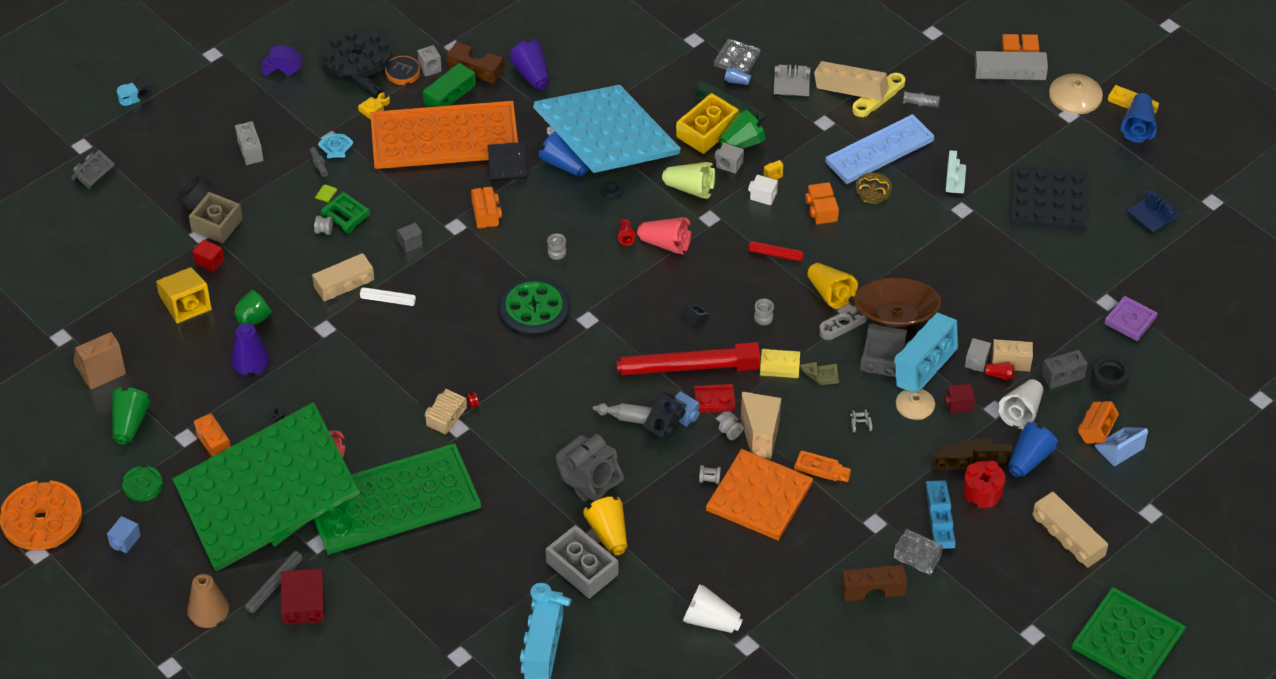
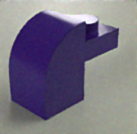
(282, 57)

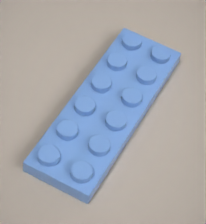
(879, 149)

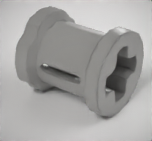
(709, 478)

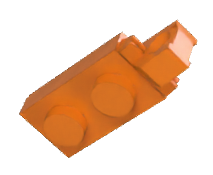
(821, 467)

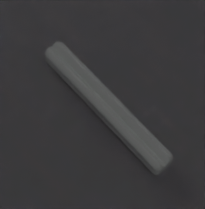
(273, 582)

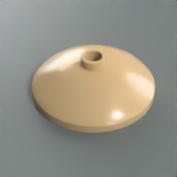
(1075, 93)

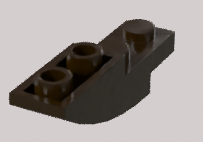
(971, 451)

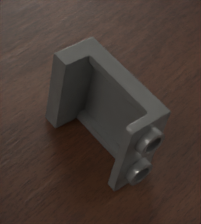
(881, 349)

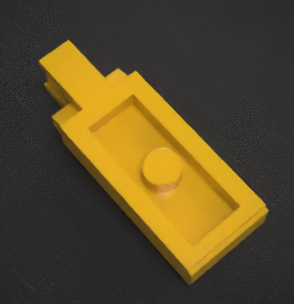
(1124, 97)

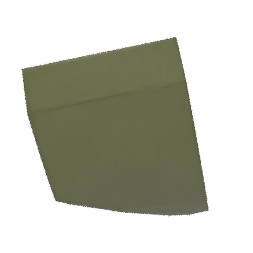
(823, 374)

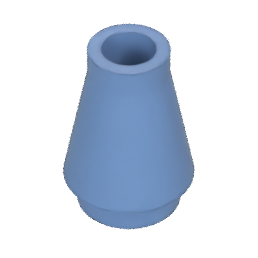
(736, 76)

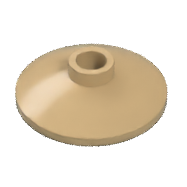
(915, 405)

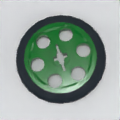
(536, 324)

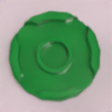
(142, 483)

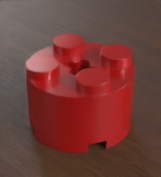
(984, 483)

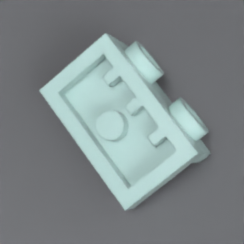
(955, 174)

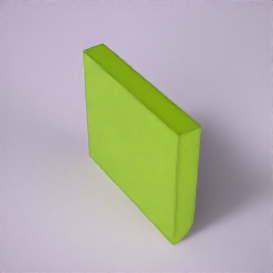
(326, 193)

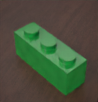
(449, 87)

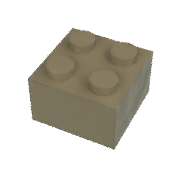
(215, 217)

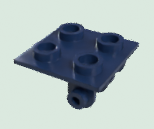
(1153, 211)

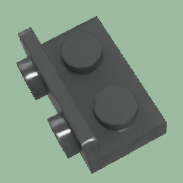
(93, 169)

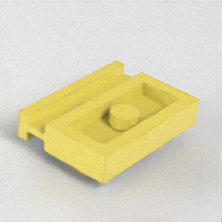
(780, 363)

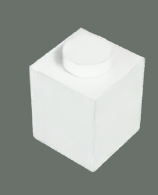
(763, 189)

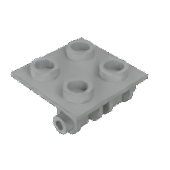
(792, 80)

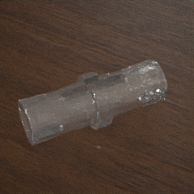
(921, 99)

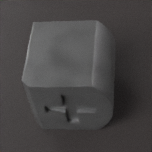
(410, 237)

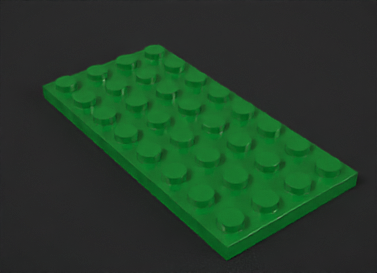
(400, 499)

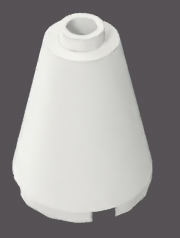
(1021, 404)
(712, 612)

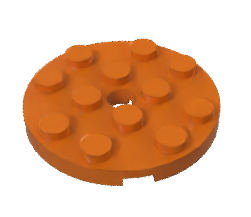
(34, 533)

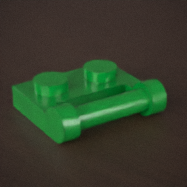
(347, 207)

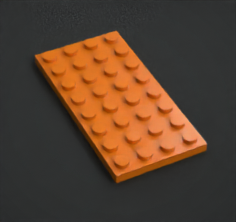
(440, 133)

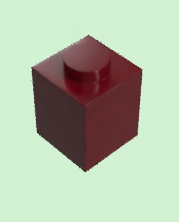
(960, 398)

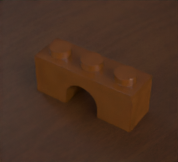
(486, 68)
(859, 582)

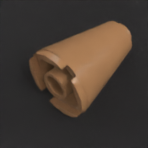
(206, 602)

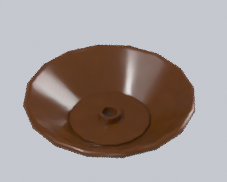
(897, 302)

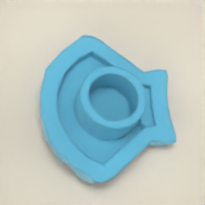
(335, 145)

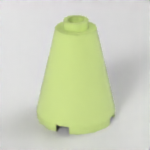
(691, 178)

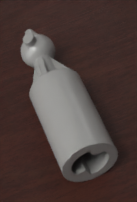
(625, 412)

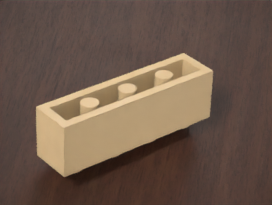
(851, 80)
(1070, 529)

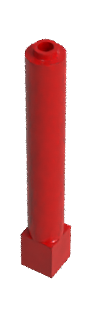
(743, 357)

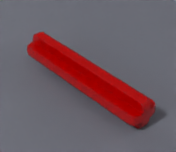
(776, 251)

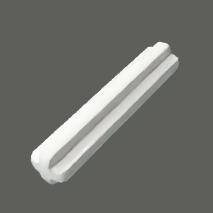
(388, 296)

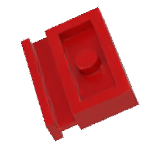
(715, 398)

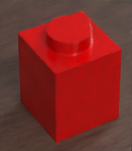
(208, 255)

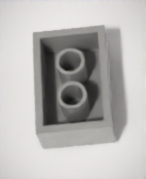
(582, 561)

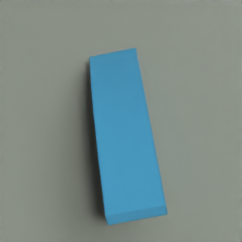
(940, 513)

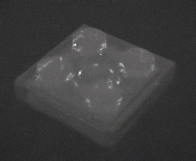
(737, 55)

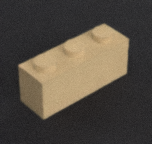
(343, 277)

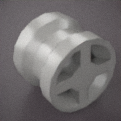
(323, 225)
(731, 427)

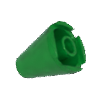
(127, 413)

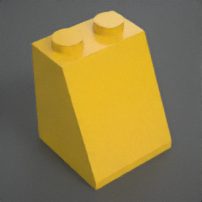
(184, 294)

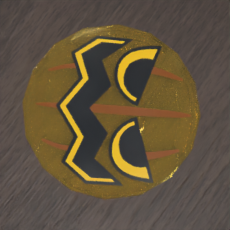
(873, 187)

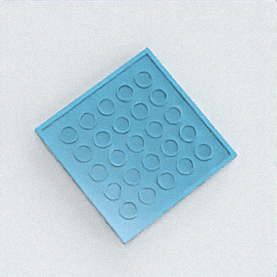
(606, 128)

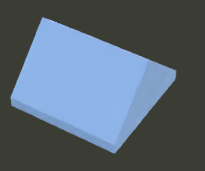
(1123, 444)

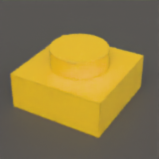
(774, 170)

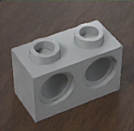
(249, 143)

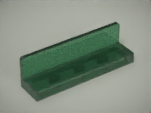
(704, 90)

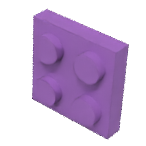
(1131, 318)

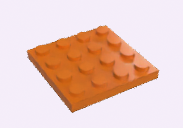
(759, 494)

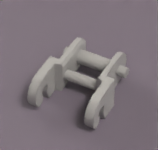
(867, 420)

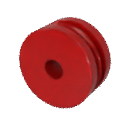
(472, 400)

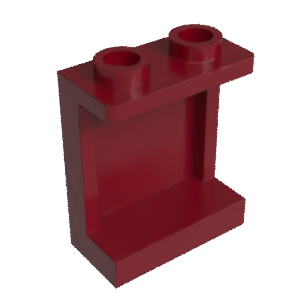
(302, 596)

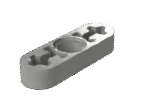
(839, 329)

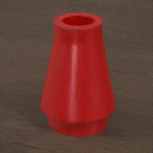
(626, 234)
(1001, 370)

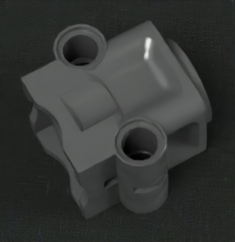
(589, 467)

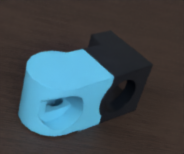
(134, 91)

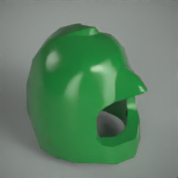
(251, 309)

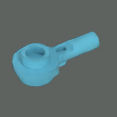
(542, 594)

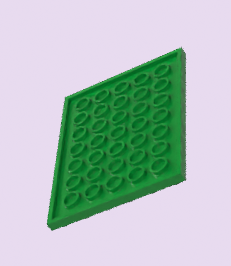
(265, 486)

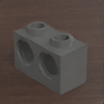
(1064, 369)

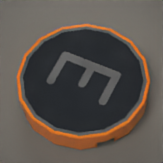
(402, 70)

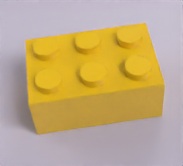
(705, 123)

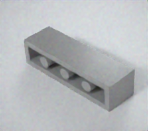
(1011, 65)

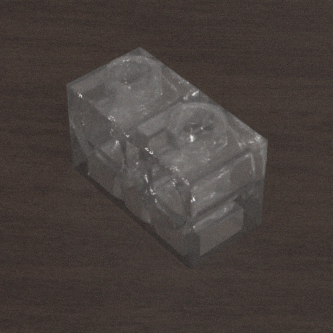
(915, 548)

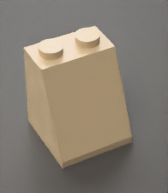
(761, 421)

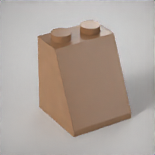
(99, 360)

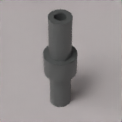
(318, 161)

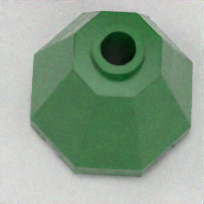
(742, 131)

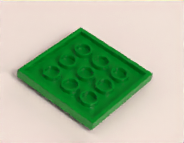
(1128, 636)

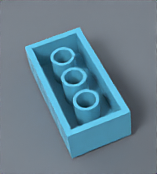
(926, 353)
(541, 639)

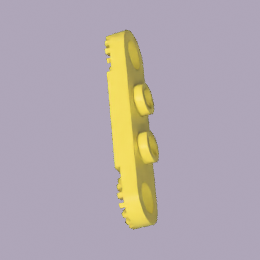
(872, 104)

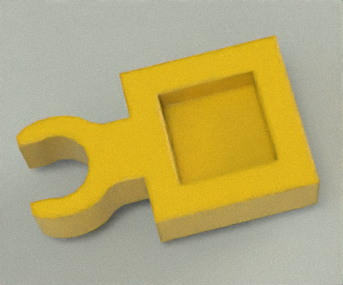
(373, 105)

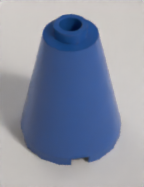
(1139, 119)
(562, 156)
(1031, 449)

